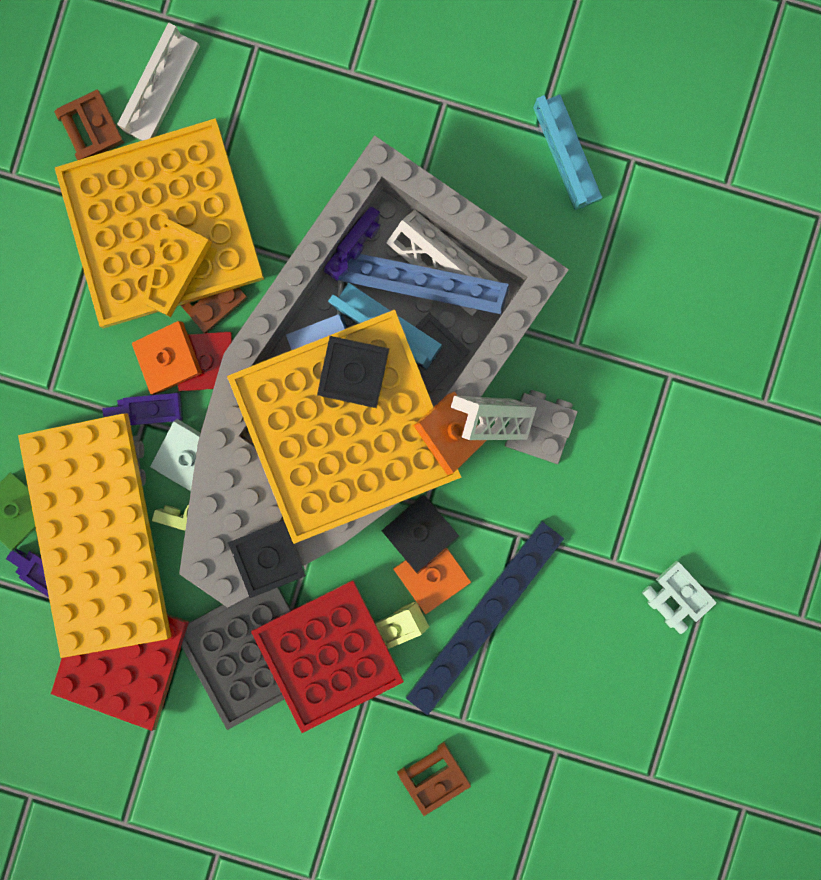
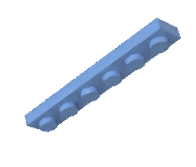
(427, 283)

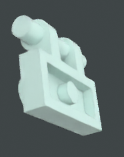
(685, 591)

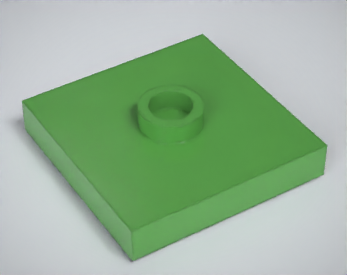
(15, 512)

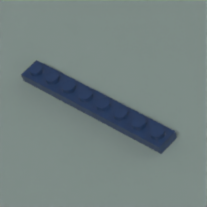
(484, 618)

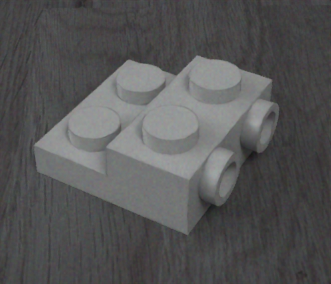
(549, 428)

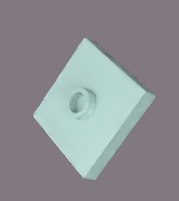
(178, 454)

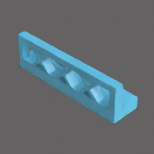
(567, 151)
(361, 308)

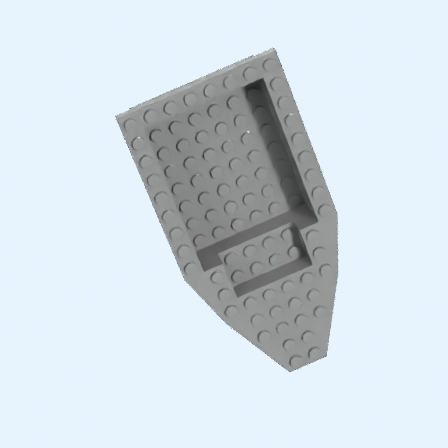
(229, 482)

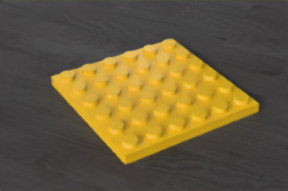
(118, 208)
(334, 456)

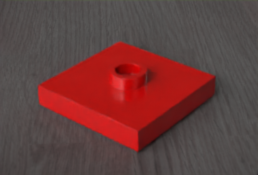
(209, 354)

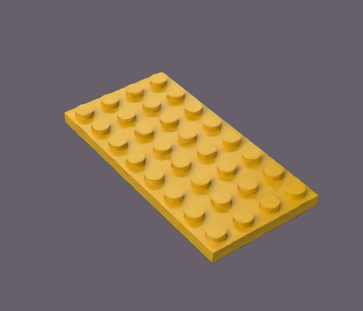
(94, 536)

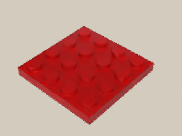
(327, 656)
(124, 680)

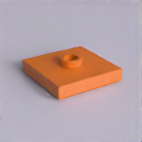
(166, 358)
(443, 433)
(435, 582)

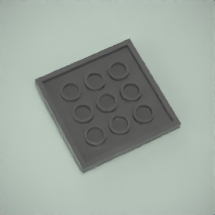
(230, 659)

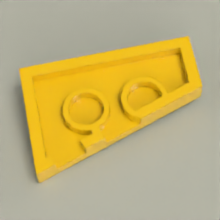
(174, 266)

